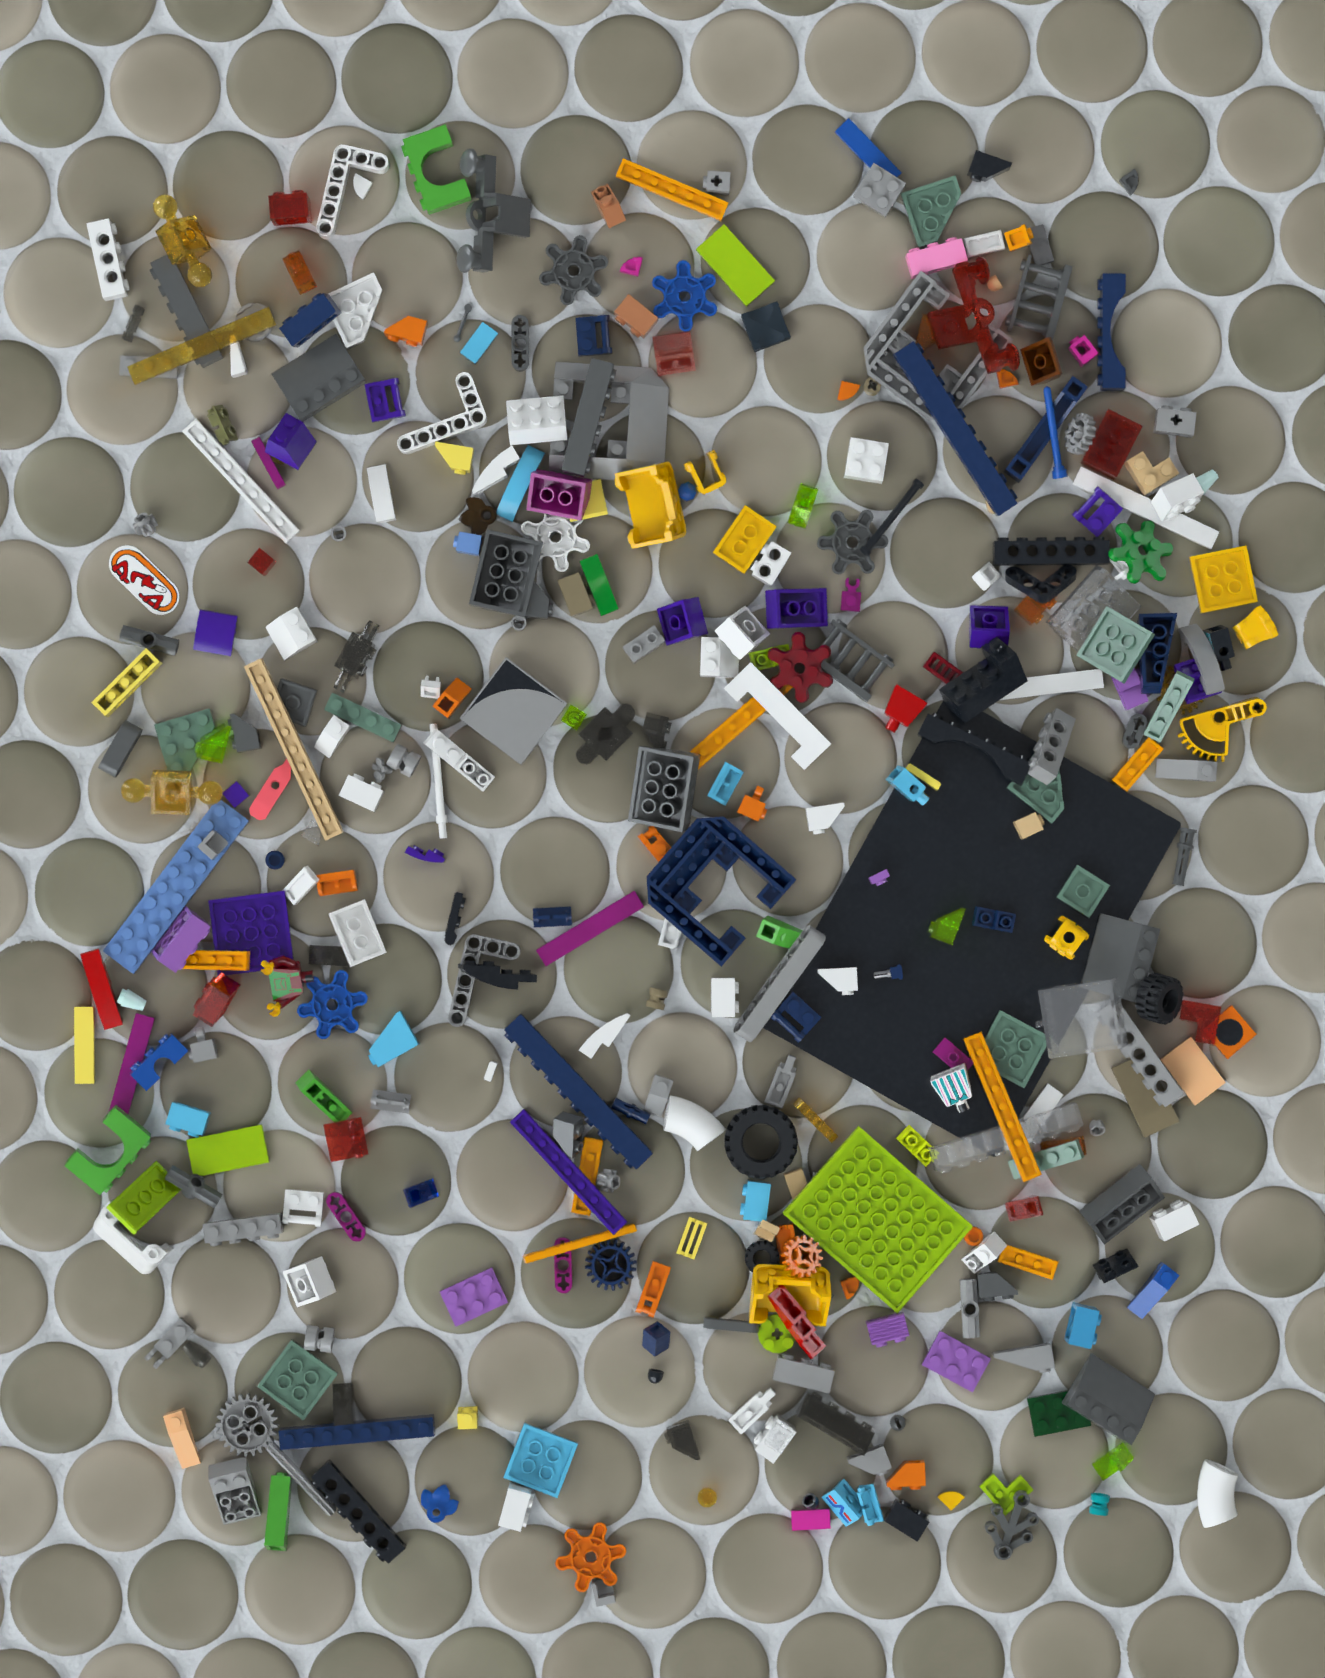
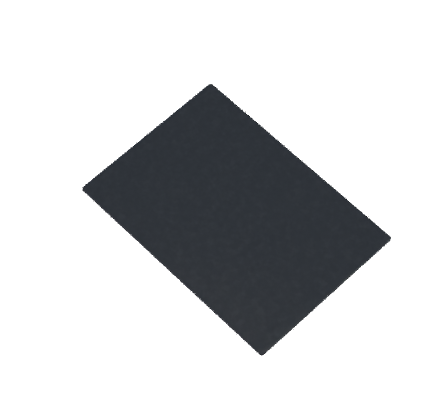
(952, 857)

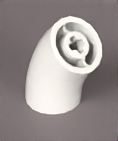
(691, 1122)
(1216, 1493)

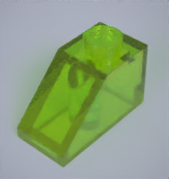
(802, 506)
(213, 744)
(946, 926)

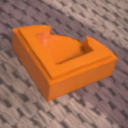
(1006, 379)
(847, 390)
(850, 1286)

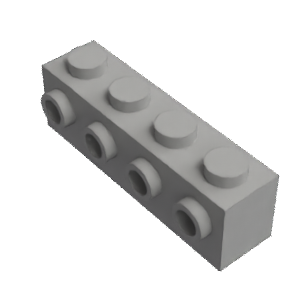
(246, 1227)

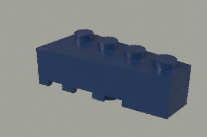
(1155, 657)

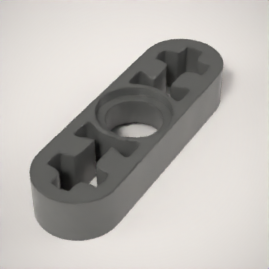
(515, 357)
(730, 1325)

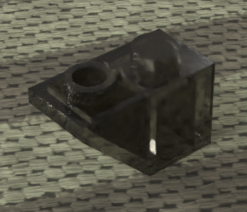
(655, 729)

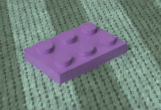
(473, 1296)
(956, 1361)

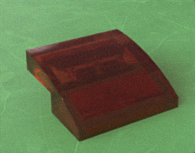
(674, 353)

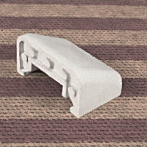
(141, 1259)

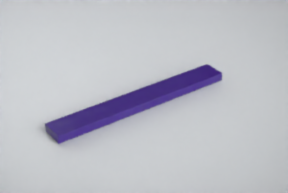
(568, 1172)

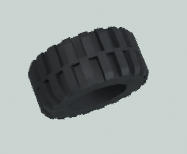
(761, 1115)

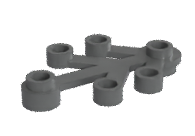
(1011, 1527)

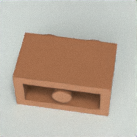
(635, 316)

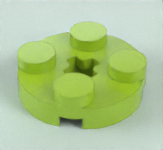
(770, 1342)

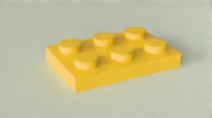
(744, 539)

